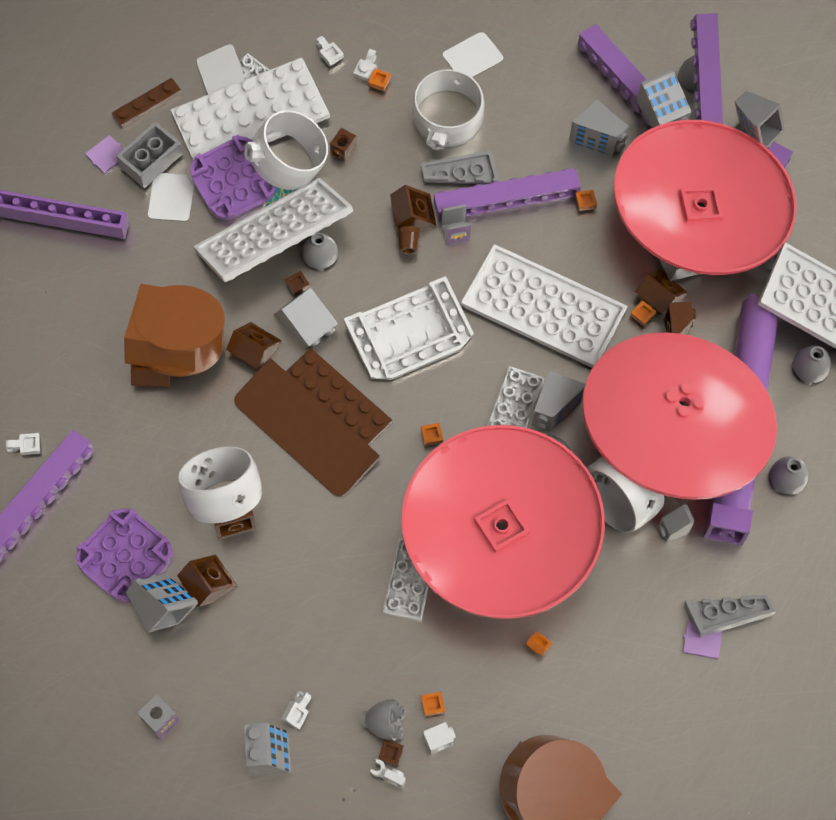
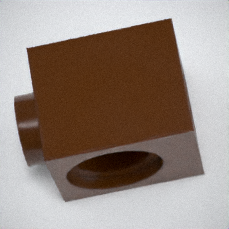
(345, 138)

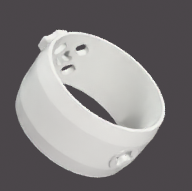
(446, 81)
(274, 170)
(624, 500)
(219, 504)

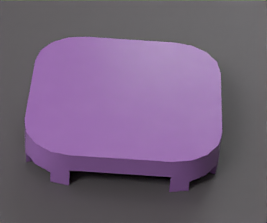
(229, 180)
(122, 552)

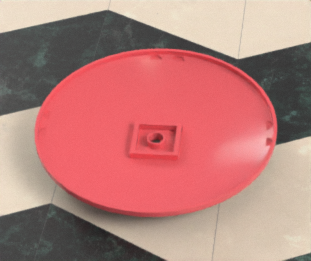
(706, 162)
(671, 447)
(510, 478)

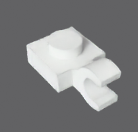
(329, 52)
(365, 67)
(27, 444)
(295, 711)
(393, 777)

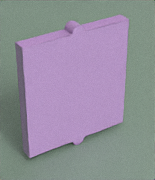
(104, 154)
(705, 646)

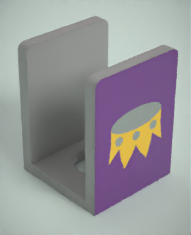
(454, 225)
(162, 724)

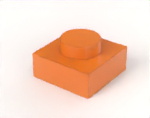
(379, 79)
(586, 200)
(643, 313)
(432, 434)
(539, 643)
(433, 704)

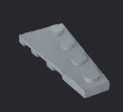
(465, 169)
(727, 613)

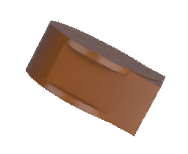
(174, 330)
(555, 781)

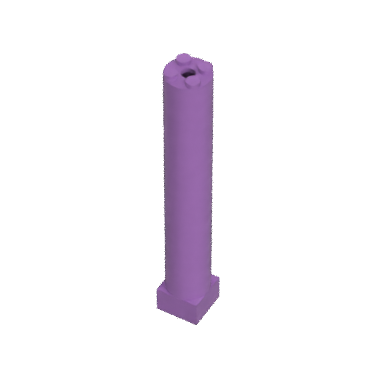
(732, 513)

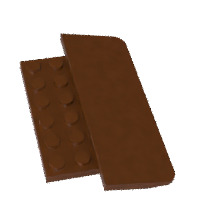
(316, 419)

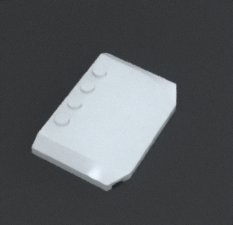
(410, 331)

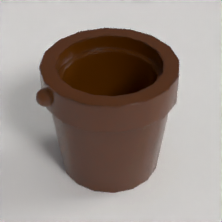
(408, 239)

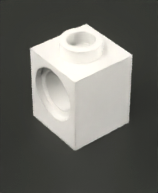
(439, 738)

